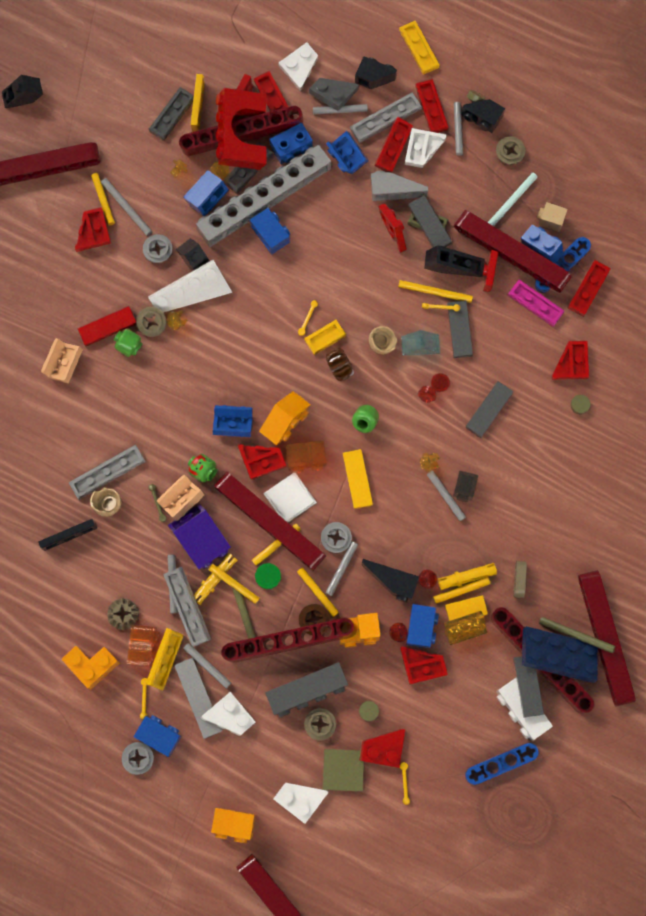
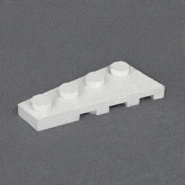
(192, 288)

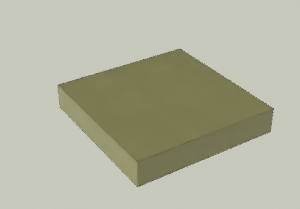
(342, 770)

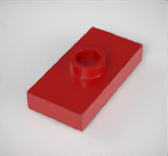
(489, 271)

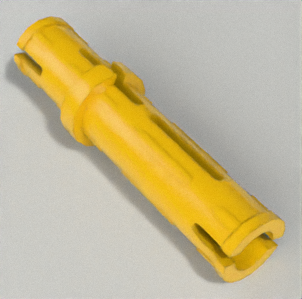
(460, 578)
(211, 582)

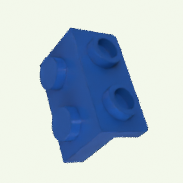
(347, 153)
(232, 421)

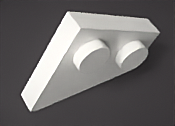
(299, 64)
(422, 147)
(229, 715)
(300, 800)

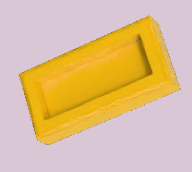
(325, 337)
(466, 607)

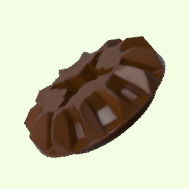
(318, 610)

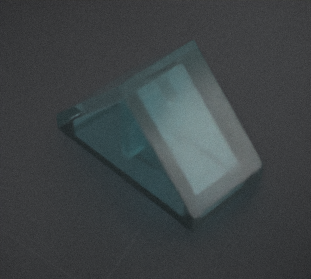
(420, 343)

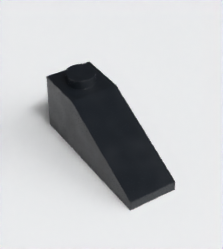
(453, 262)
(395, 581)

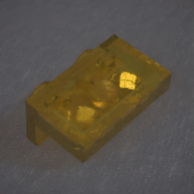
(465, 628)

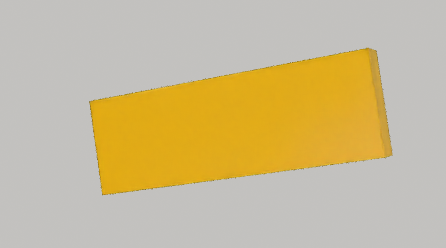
(419, 47)
(197, 102)
(357, 479)
(164, 659)

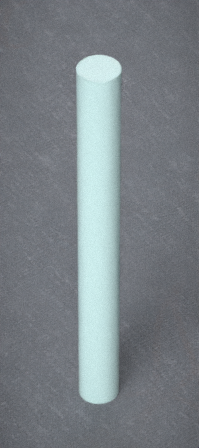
(516, 195)

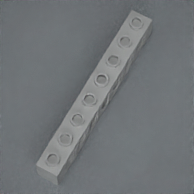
(313, 155)

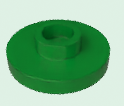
(268, 576)

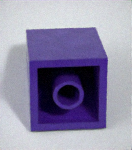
(200, 537)

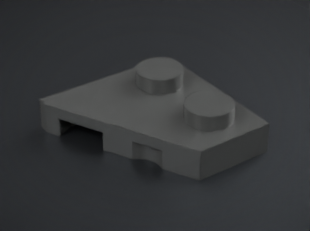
(333, 92)

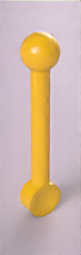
(456, 307)
(301, 331)
(143, 714)
(403, 766)

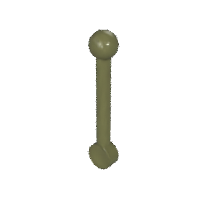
(162, 517)

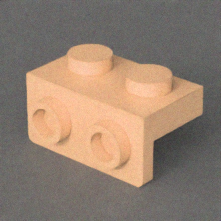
(61, 361)
(180, 498)

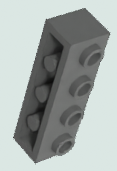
(306, 689)

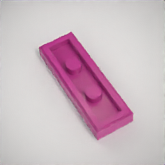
(536, 303)

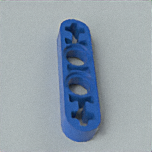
(568, 266)
(502, 765)

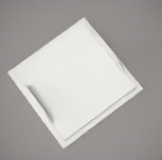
(290, 497)

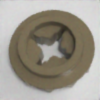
(508, 143)
(143, 323)
(128, 620)
(313, 717)

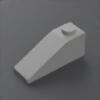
(394, 187)

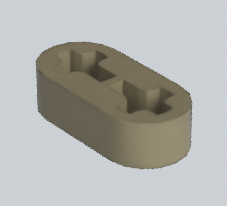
(520, 579)

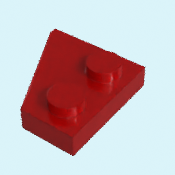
(393, 226)
(92, 231)
(573, 362)
(261, 460)
(422, 665)
(384, 749)

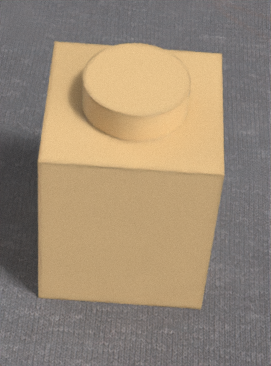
(552, 216)

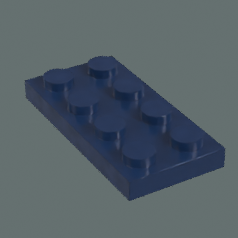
(559, 654)

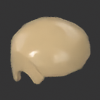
(382, 340)
(105, 502)

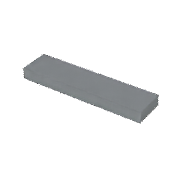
(385, 117)
(107, 472)
(187, 606)
(196, 695)

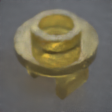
(180, 166)
(220, 171)
(174, 321)
(429, 462)

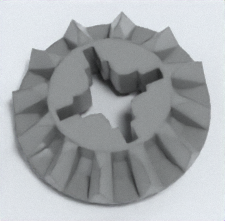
(149, 246)
(344, 533)
(130, 752)

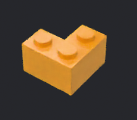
(284, 417)
(367, 630)
(91, 670)
(233, 824)

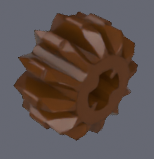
(339, 364)

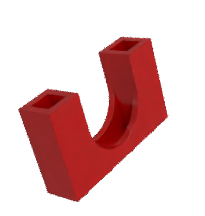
(230, 149)

